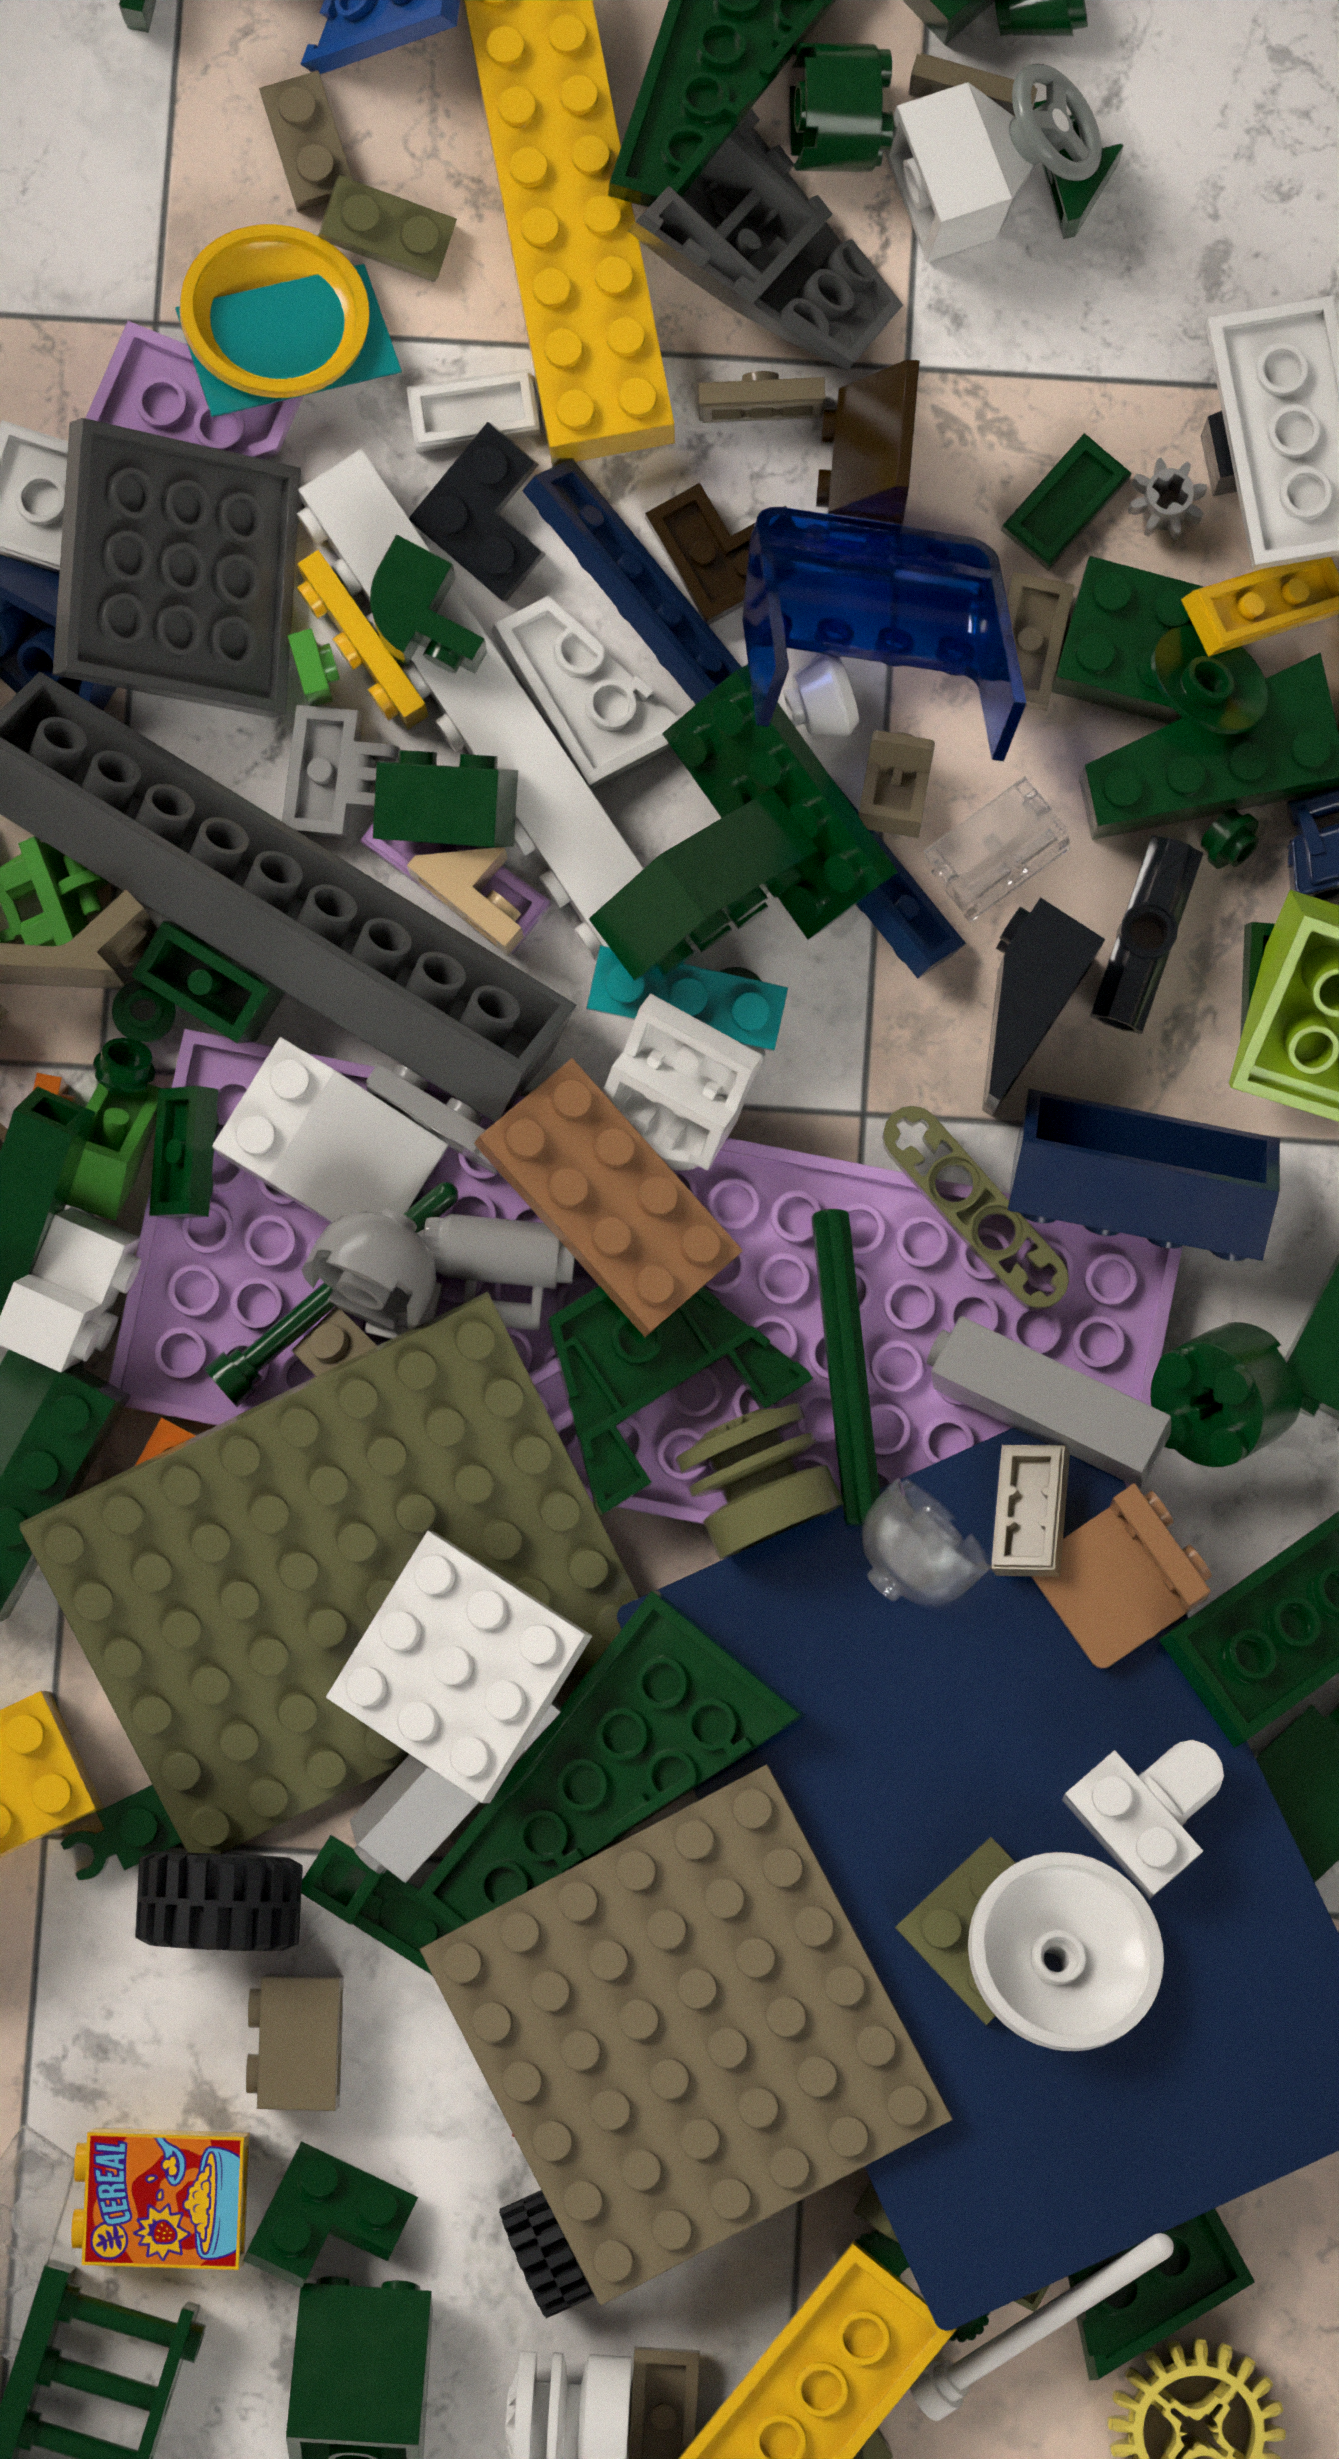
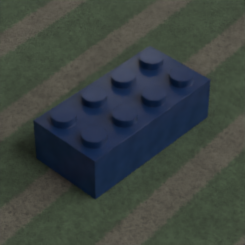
(1145, 1176)

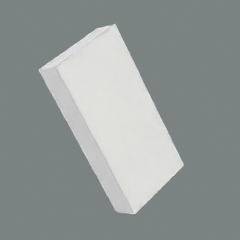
(456, 410)

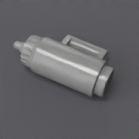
(500, 1253)

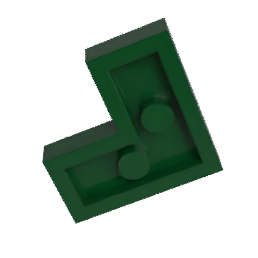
(321, 2199)

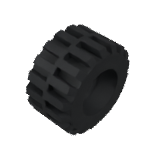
(218, 1901)

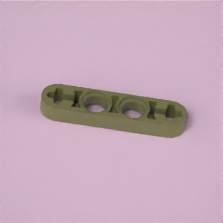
(967, 1214)

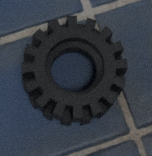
(544, 2255)

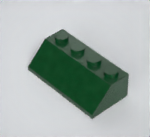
(47, 1446)

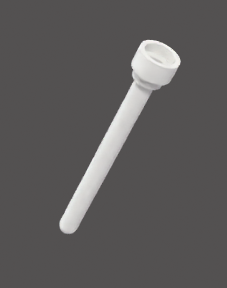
(943, 2385)

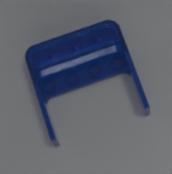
(879, 598)

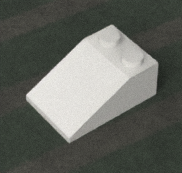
(326, 1139)

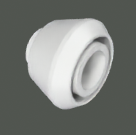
(822, 698)

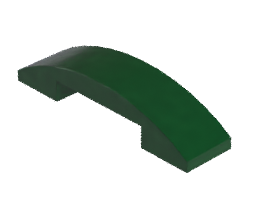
(373, 1901)

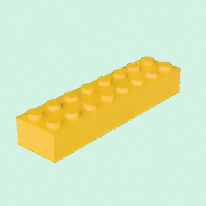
(567, 238)

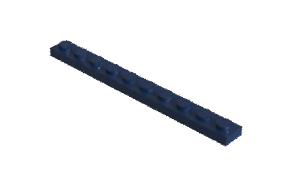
(702, 662)

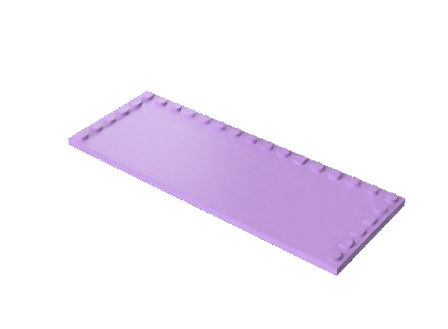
(239, 1272)

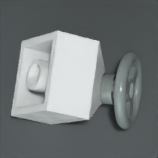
(968, 158)

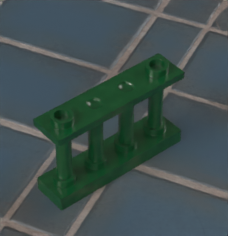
(42, 2364)

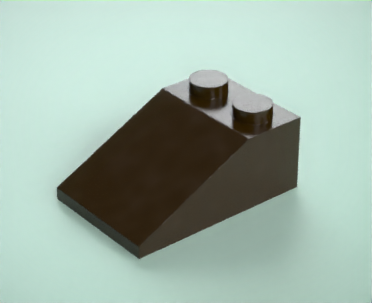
(871, 446)

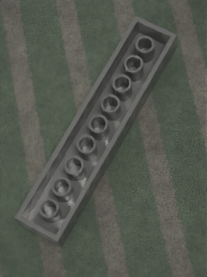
(274, 899)

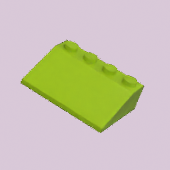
(1293, 1015)

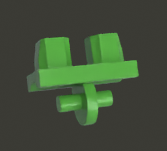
(63, 889)

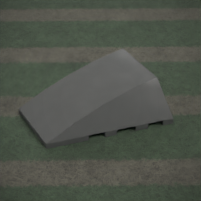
(769, 251)

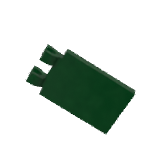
(1304, 1780)

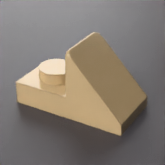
(457, 883)

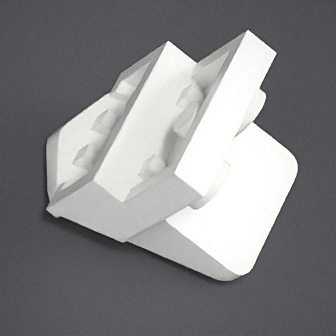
(681, 1084)

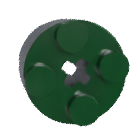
(838, 107)
(1226, 1394)

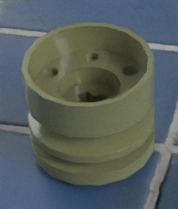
(758, 1479)

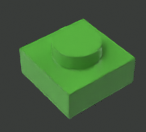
(314, 666)

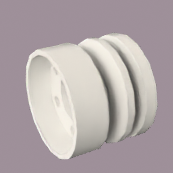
(566, 2417)

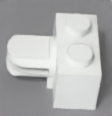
(1144, 1814)

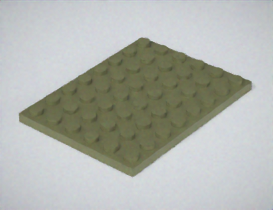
(256, 1555)

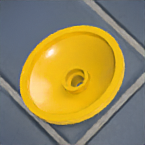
(261, 258)

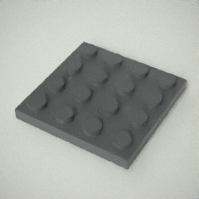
(176, 569)

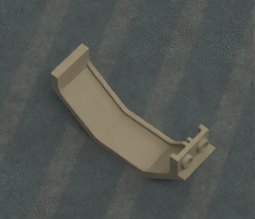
(87, 960)

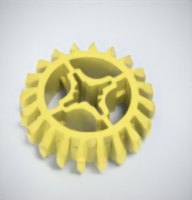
(1213, 2402)

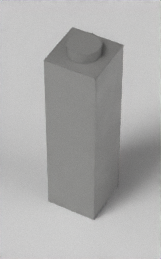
(1049, 1400)
(415, 1814)

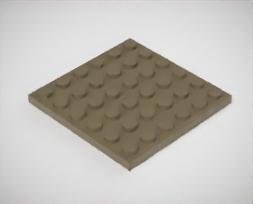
(685, 2034)

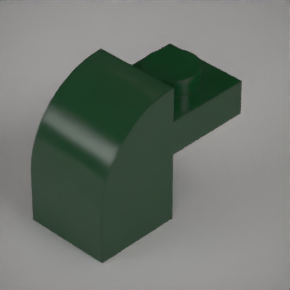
(405, 607)

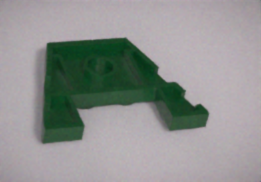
(618, 1372)

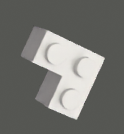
(68, 1299)

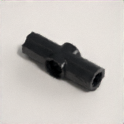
(1157, 897)

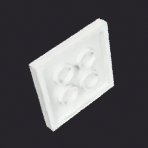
(458, 1667)

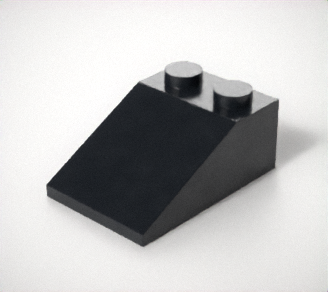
(1037, 976)

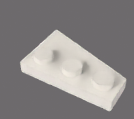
(583, 695)

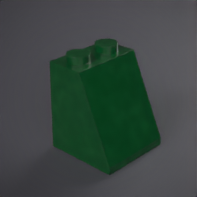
(360, 2371)

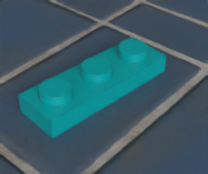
(729, 1003)

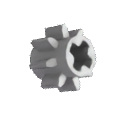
(1174, 515)

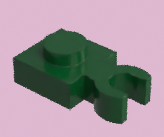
(130, 1831)

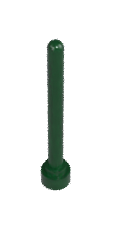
(240, 1371)

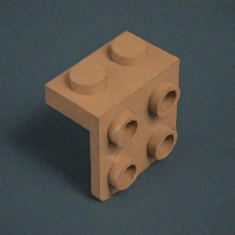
(1124, 1578)

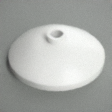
(1096, 1930)

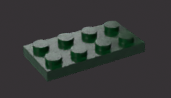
(742, 760)
(1266, 1636)

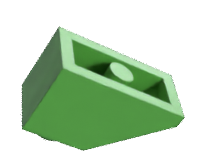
(113, 1150)

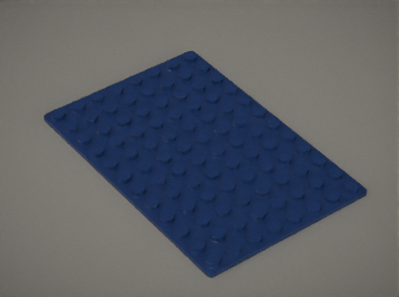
(971, 1729)

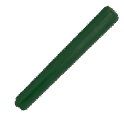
(845, 1363)

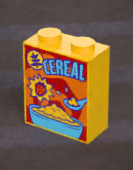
(162, 2198)

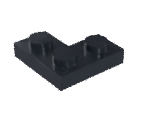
(466, 508)

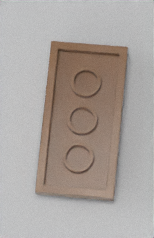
(608, 1197)

